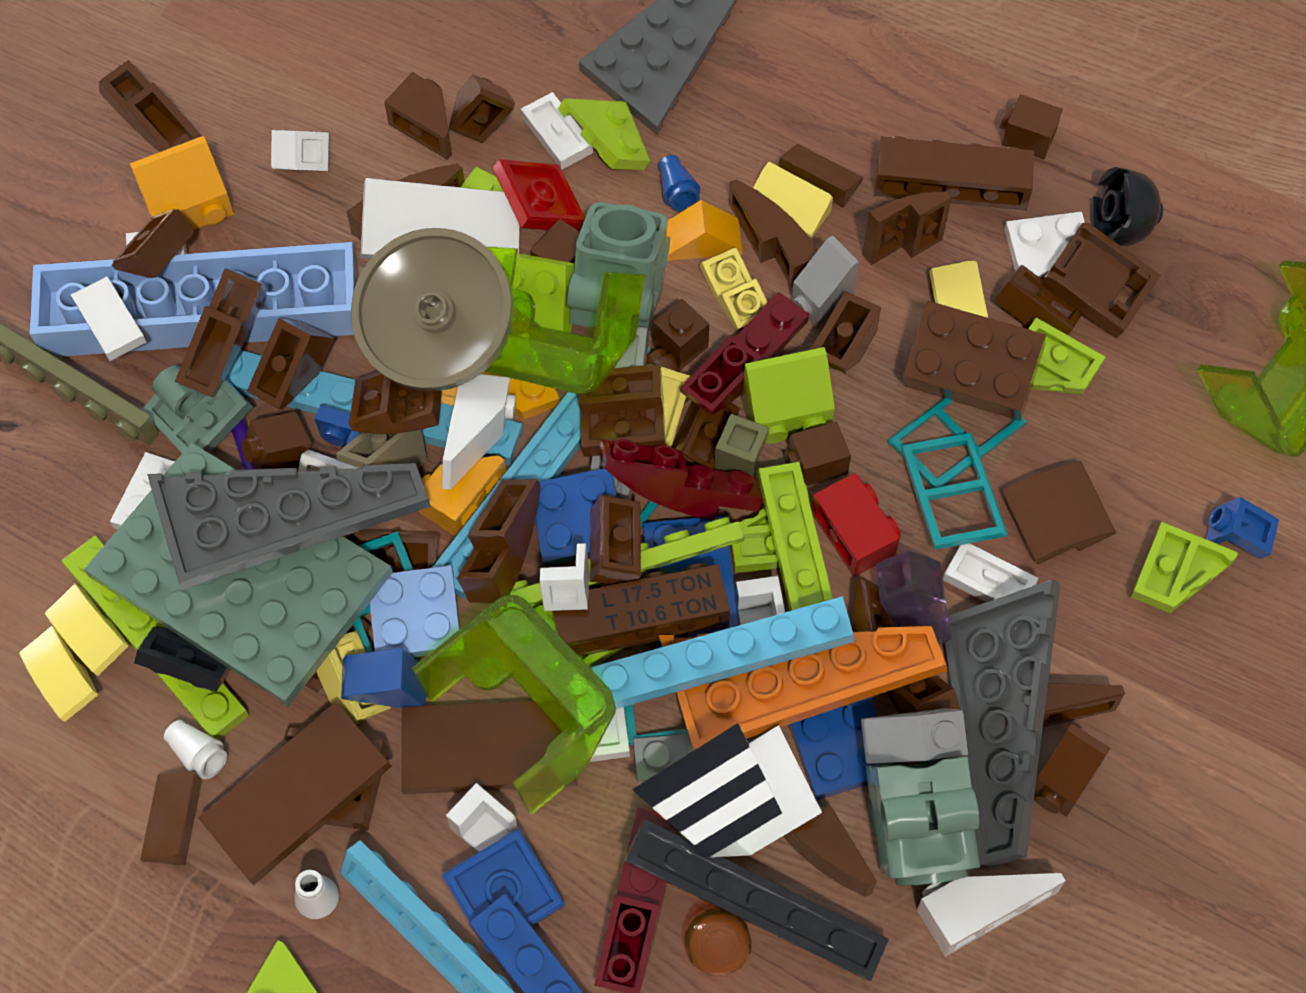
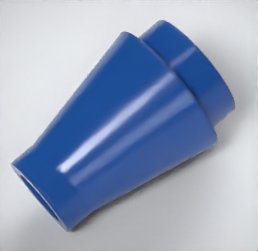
(678, 185)

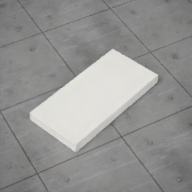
(403, 207)

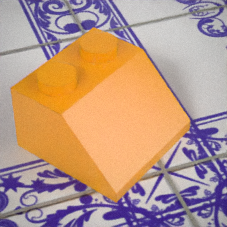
(185, 181)

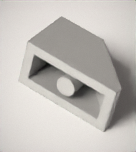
(825, 281)
(915, 736)

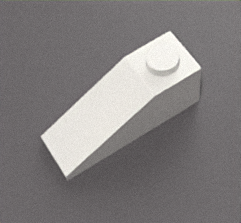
(475, 424)
(978, 904)

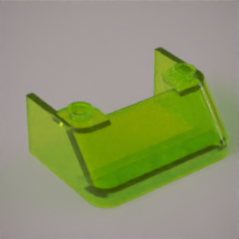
(563, 358)
(1275, 402)
(519, 644)

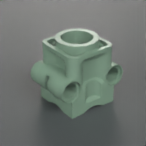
(618, 241)
(924, 820)

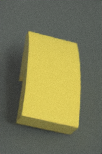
(733, 287)
(86, 629)
(58, 674)

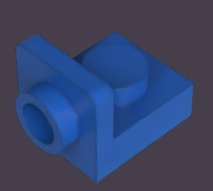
(334, 426)
(1243, 526)

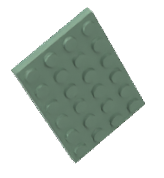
(260, 622)

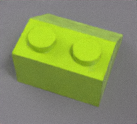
(789, 393)

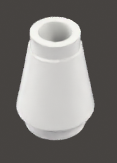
(196, 749)
(318, 902)

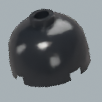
(1126, 207)

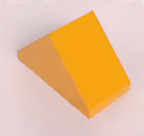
(702, 232)

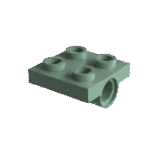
(191, 415)

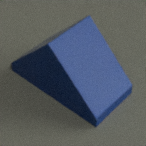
(382, 679)

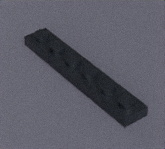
(756, 900)

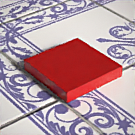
(538, 194)

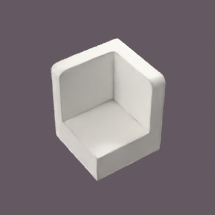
(299, 150)
(566, 586)
(758, 599)
(480, 819)

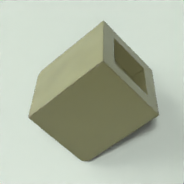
(740, 445)

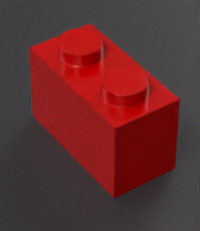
(855, 524)

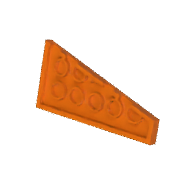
(809, 683)

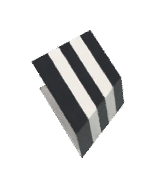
(733, 793)

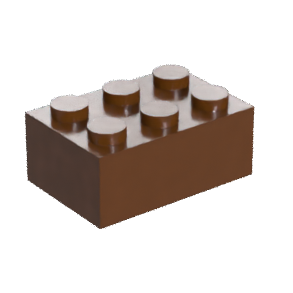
(974, 360)

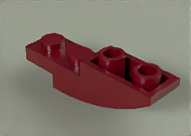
(764, 337)
(665, 479)
(632, 921)

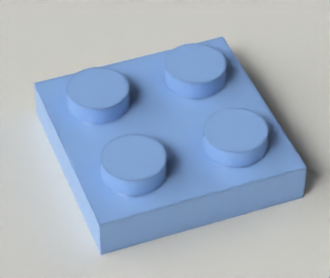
(415, 611)

